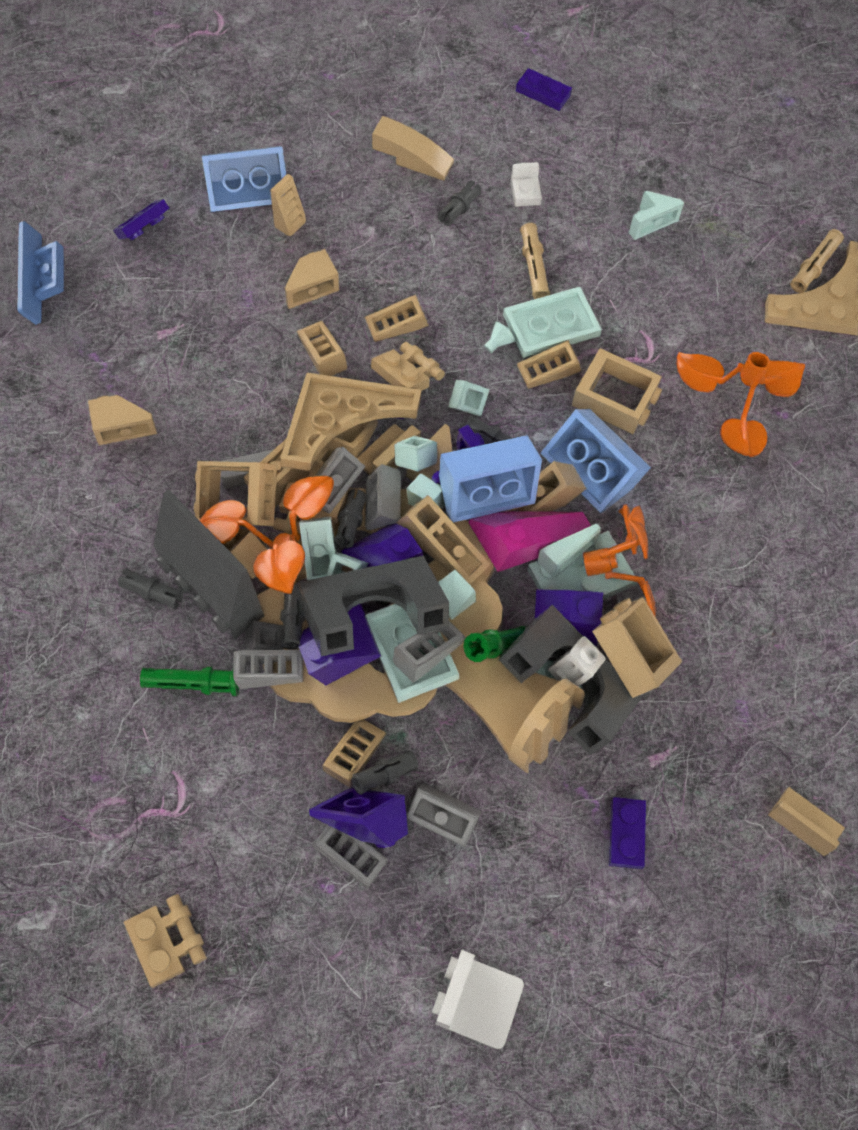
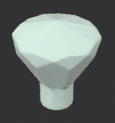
(500, 336)

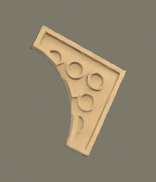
(825, 308)
(333, 406)

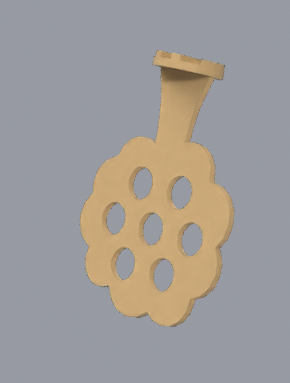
(517, 713)

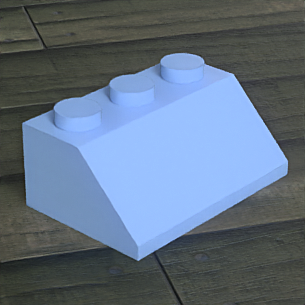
(242, 177)
(599, 456)
(489, 478)

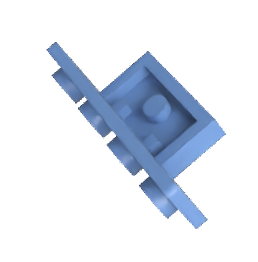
(38, 272)

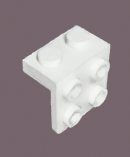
(478, 1001)

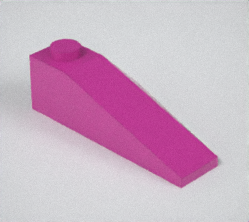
(519, 535)

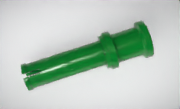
(490, 643)
(206, 680)

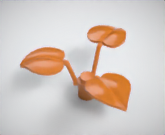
(779, 377)
(605, 559)
(283, 562)

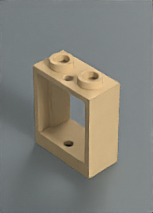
(608, 409)
(260, 489)
(637, 646)

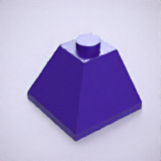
(385, 546)
(580, 608)
(334, 666)
(367, 817)

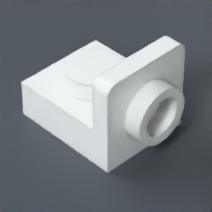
(525, 184)
(578, 663)

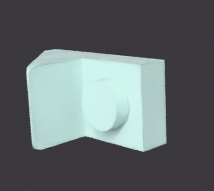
(655, 213)
(318, 545)

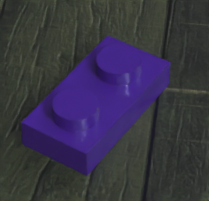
(543, 89)
(150, 214)
(627, 833)

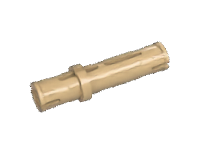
(533, 253)
(812, 267)

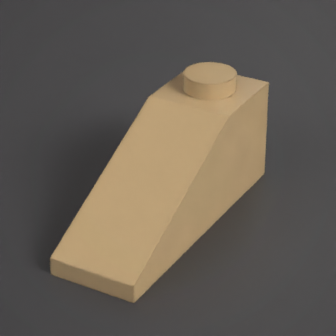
(443, 539)

